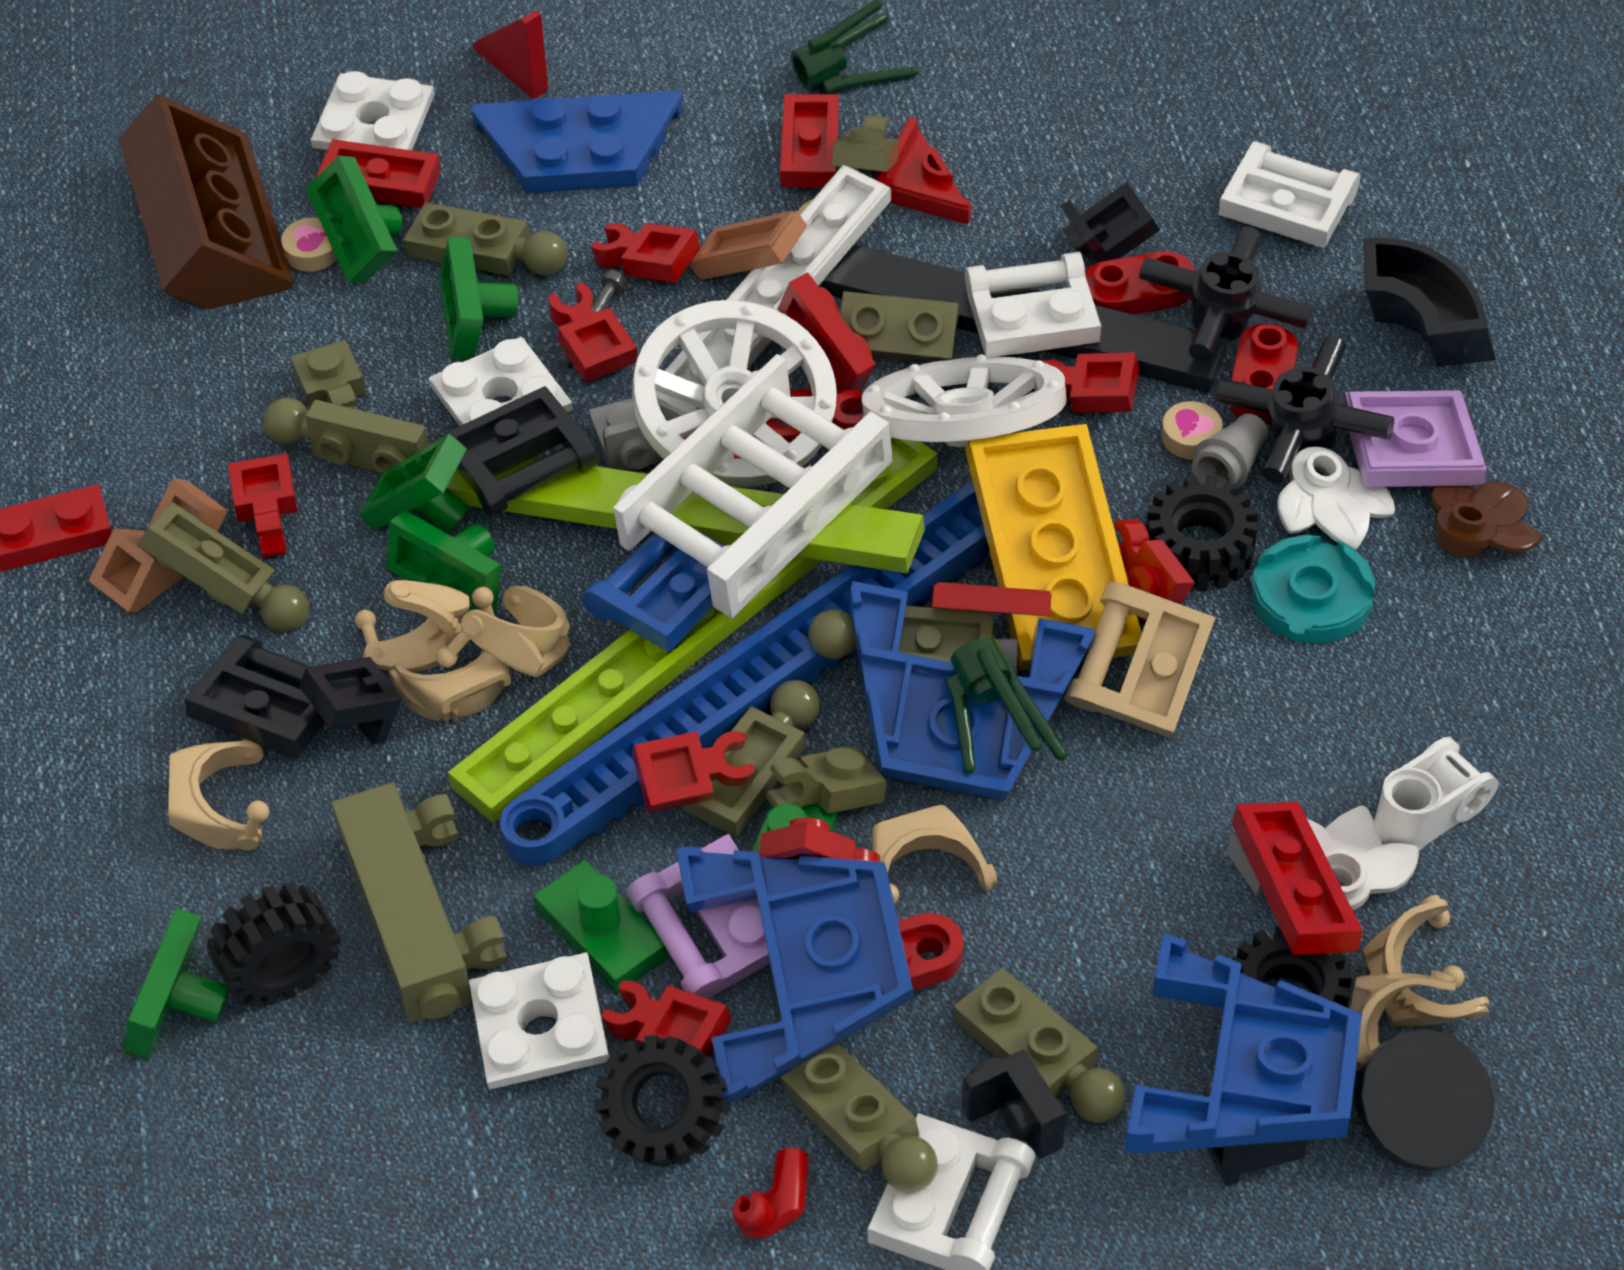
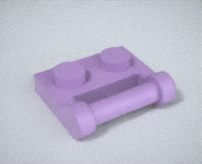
(733, 927)

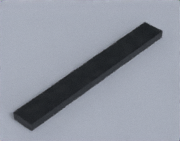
(1159, 346)

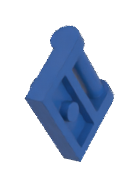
(665, 604)

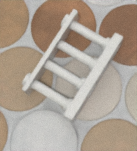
(777, 530)

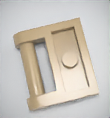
(1160, 666)

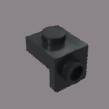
(1111, 225)

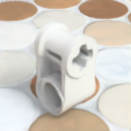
(1431, 795)

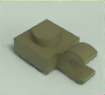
(867, 146)
(329, 375)
(833, 779)

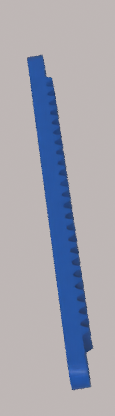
(603, 777)

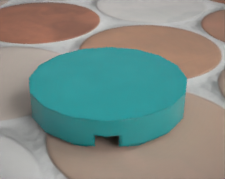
(1312, 589)

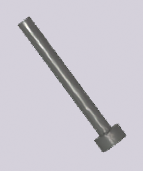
(613, 284)

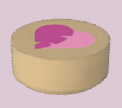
(307, 245)
(1187, 426)

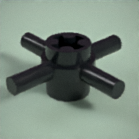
(1225, 294)
(1305, 409)

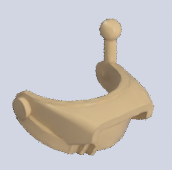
(529, 647)
(418, 648)
(457, 691)
(192, 813)
(930, 829)
(1385, 954)
(1376, 990)

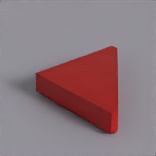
(518, 53)
(922, 178)
(992, 599)

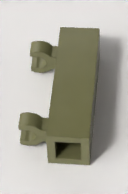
(403, 904)

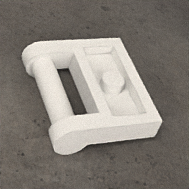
(1288, 195)
(1033, 319)
(920, 1220)

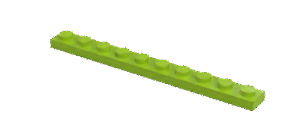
(634, 671)

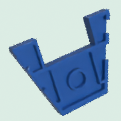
(914, 711)
(829, 950)
(1278, 1066)

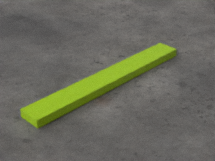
(854, 537)

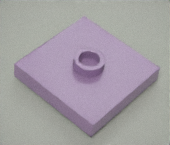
(1429, 440)

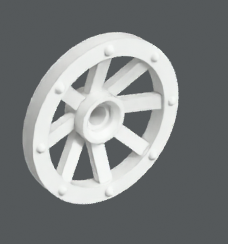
(725, 382)
(967, 411)

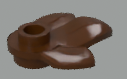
(1482, 518)

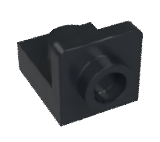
(352, 695)
(1024, 1101)

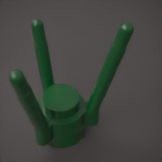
(823, 56)
(988, 677)

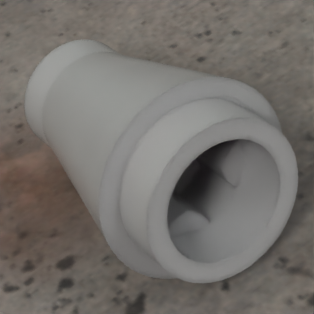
(1230, 451)

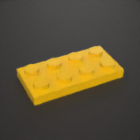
(1049, 527)

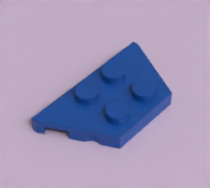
(578, 139)

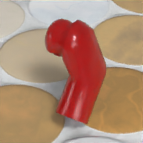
(782, 1204)

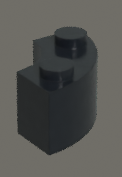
(1427, 295)

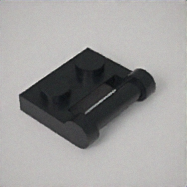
(515, 435)
(252, 706)

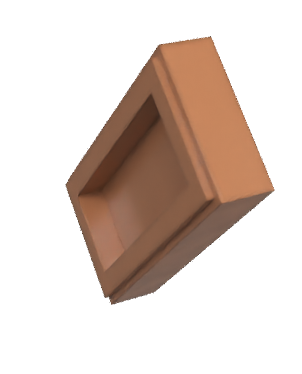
(748, 245)

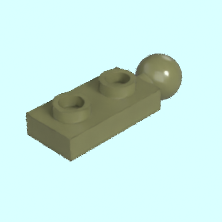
(494, 239)
(903, 326)
(344, 433)
(223, 569)
(925, 632)
(768, 739)
(1012, 1018)
(862, 1118)

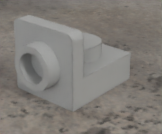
(621, 437)

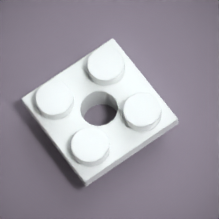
(358, 100)
(505, 371)
(515, 997)

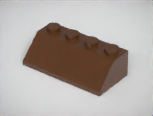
(203, 207)

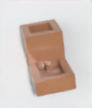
(134, 575)

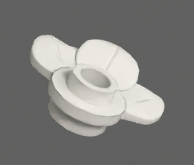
(1332, 502)
(1361, 859)

